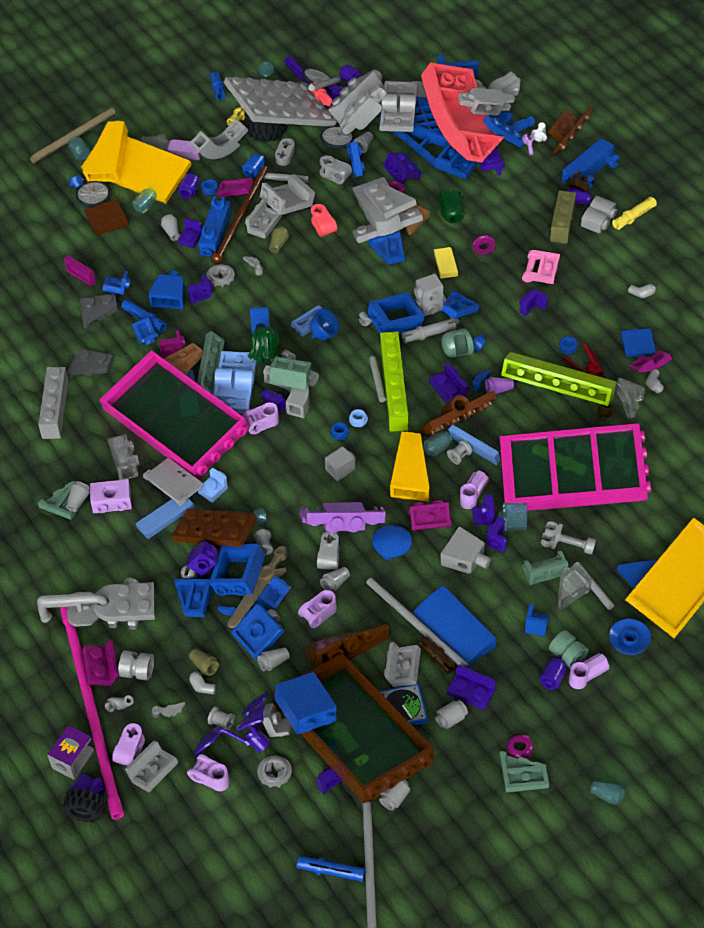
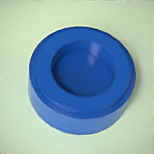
(209, 187)
(568, 345)

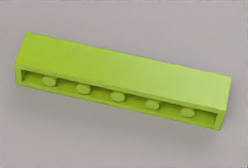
(559, 378)
(394, 381)

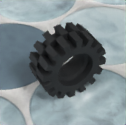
(83, 805)

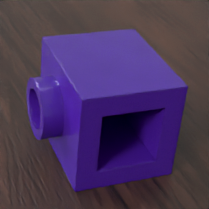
(203, 558)

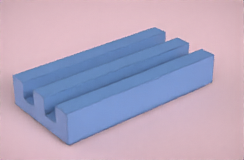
(304, 328)

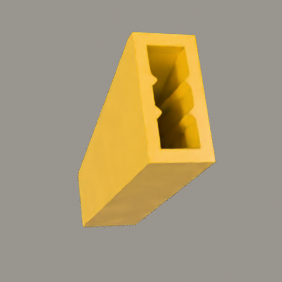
(108, 155)
(410, 471)

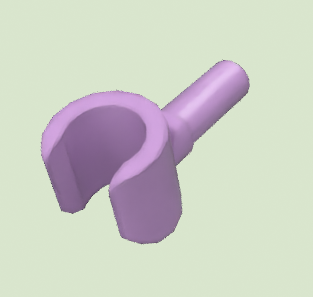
(529, 142)

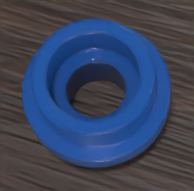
(76, 181)
(479, 342)
(339, 427)

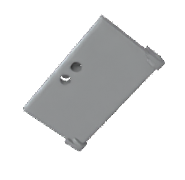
(174, 484)

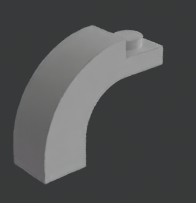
(221, 145)
(298, 400)

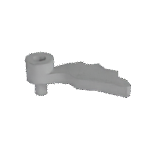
(255, 263)
(170, 710)

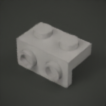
(262, 220)
(402, 665)
(150, 767)

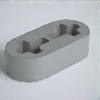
(282, 150)

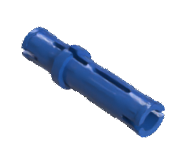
(141, 314)
(305, 864)

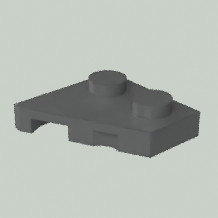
(97, 307)
(89, 363)

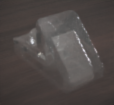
(630, 395)

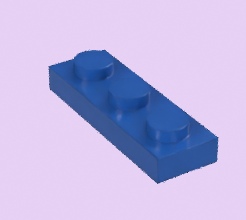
(504, 130)

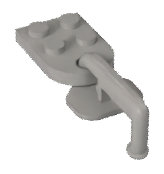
(109, 603)

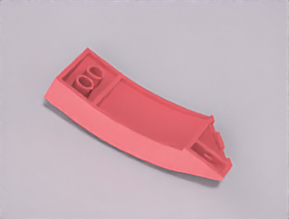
(459, 126)

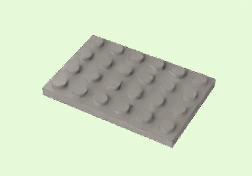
(279, 102)

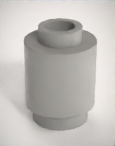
(451, 714)
(393, 797)

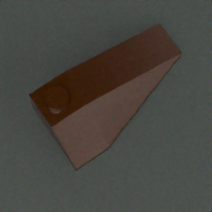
(348, 644)

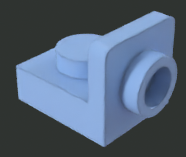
(214, 485)

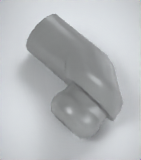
(199, 684)

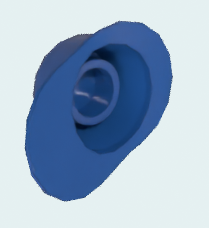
(324, 325)

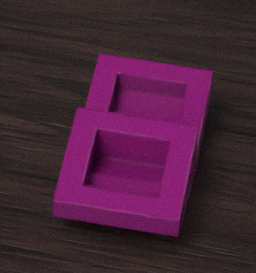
(646, 364)

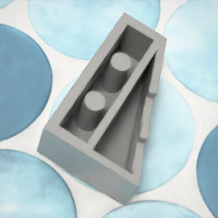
(350, 93)

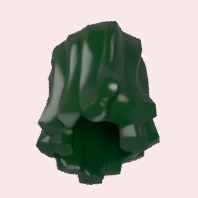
(451, 205)
(264, 344)

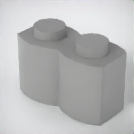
(598, 214)

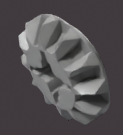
(225, 270)
(280, 764)

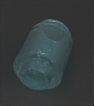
(78, 148)
(144, 200)
(437, 443)

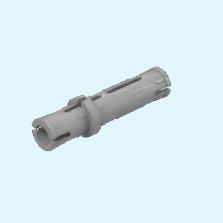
(429, 330)

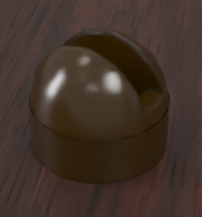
(605, 410)

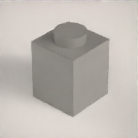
(340, 463)

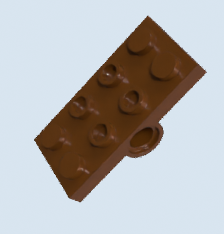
(455, 410)
(214, 527)

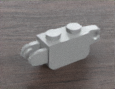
(486, 101)
(363, 110)

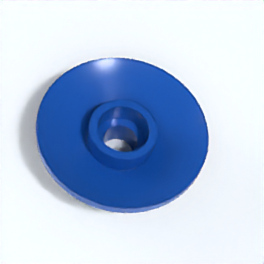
(632, 630)

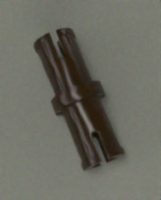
(437, 655)

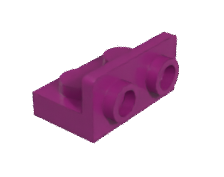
(429, 516)
(100, 664)

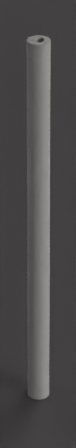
(415, 622)
(369, 865)

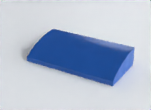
(455, 625)

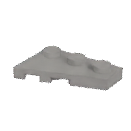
(387, 199)

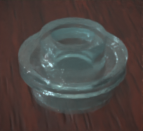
(265, 69)

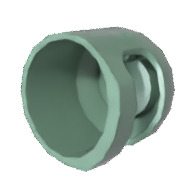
(454, 343)

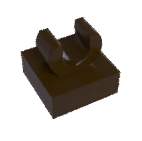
(576, 182)

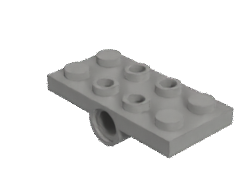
(399, 106)

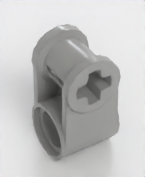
(335, 170)
(329, 551)

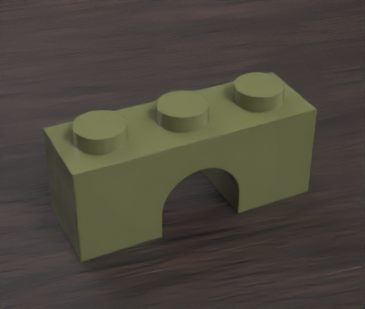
(562, 217)

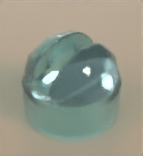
(261, 516)

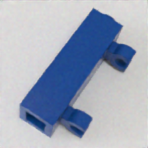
(592, 161)
(214, 227)

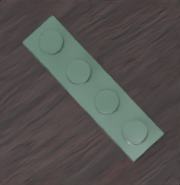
(210, 361)

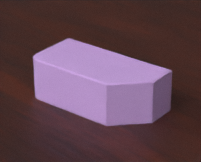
(183, 149)

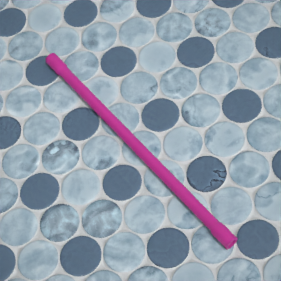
(114, 800)

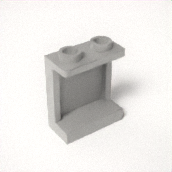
(288, 197)

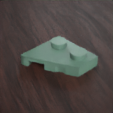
(58, 502)
(522, 774)

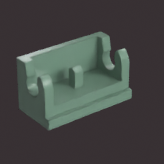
(290, 372)
(545, 569)

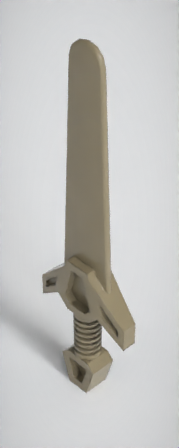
(265, 576)

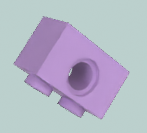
(110, 496)

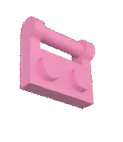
(547, 267)

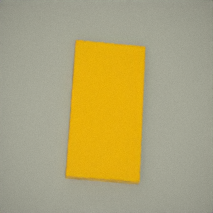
(150, 168)
(675, 583)

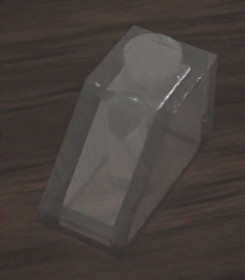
(572, 586)

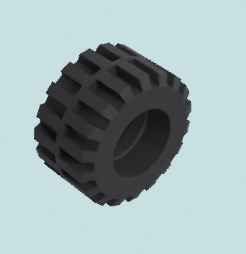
(264, 131)

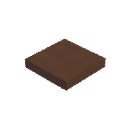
(106, 217)

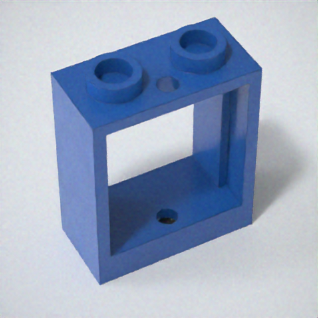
(381, 321)
(247, 553)

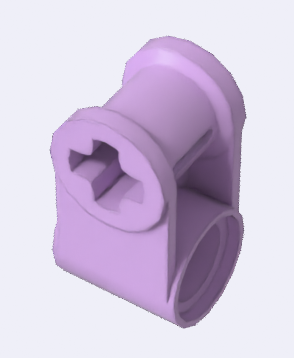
(262, 417)
(316, 611)
(129, 745)
(207, 770)

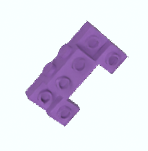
(343, 516)

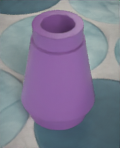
(498, 384)

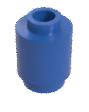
(253, 165)

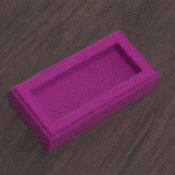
(235, 187)
(79, 270)

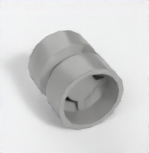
(136, 665)

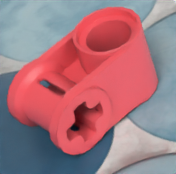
(322, 220)

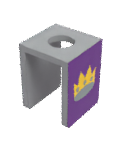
(71, 752)

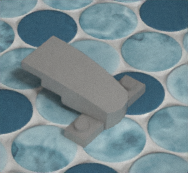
(378, 224)

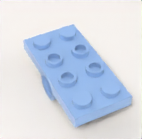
(235, 380)

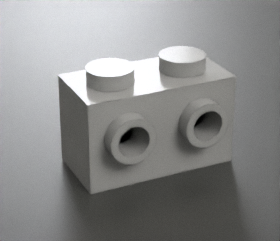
(429, 294)

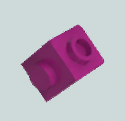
(171, 345)

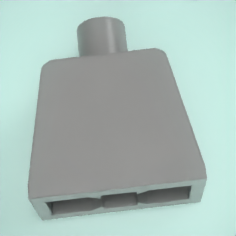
(464, 552)

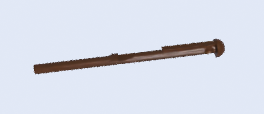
(217, 257)

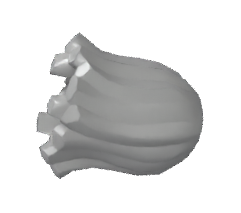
(507, 84)

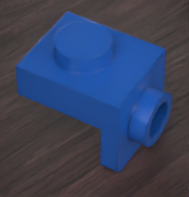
(116, 285)
(144, 331)
(273, 593)

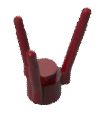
(593, 367)

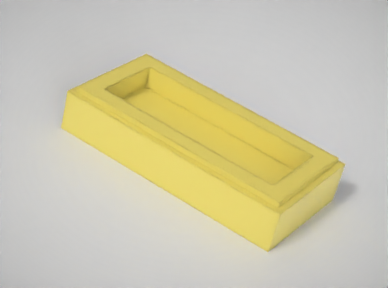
(445, 262)

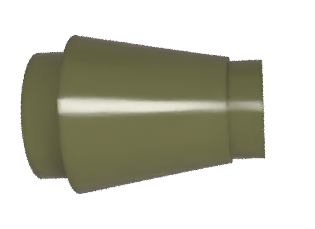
(278, 239)
(205, 663)

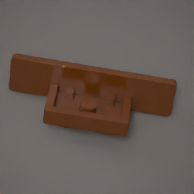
(565, 126)

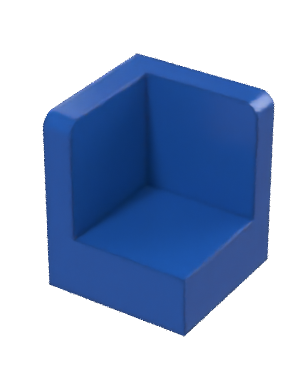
(536, 622)

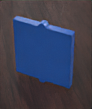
(638, 342)

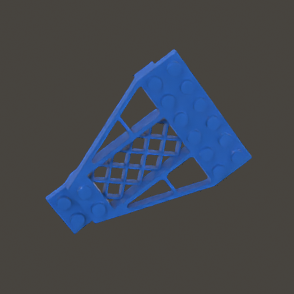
(449, 159)

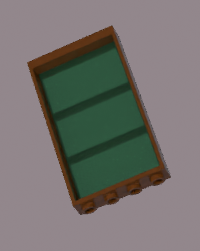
(370, 739)

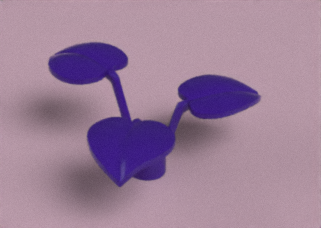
(255, 736)

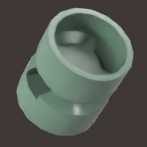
(565, 646)

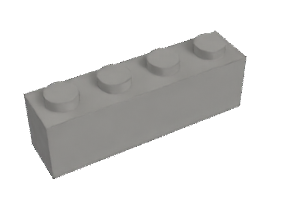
(53, 403)

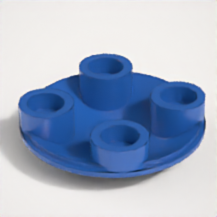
(392, 541)

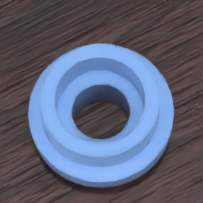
(358, 418)

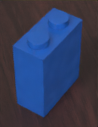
(305, 703)

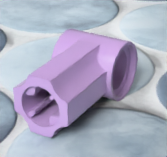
(472, 489)
(587, 670)

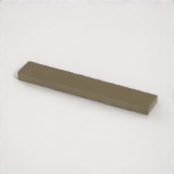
(76, 133)

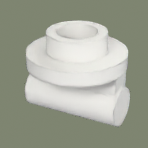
(540, 134)

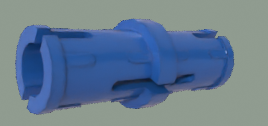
(217, 85)

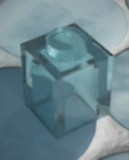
(514, 515)

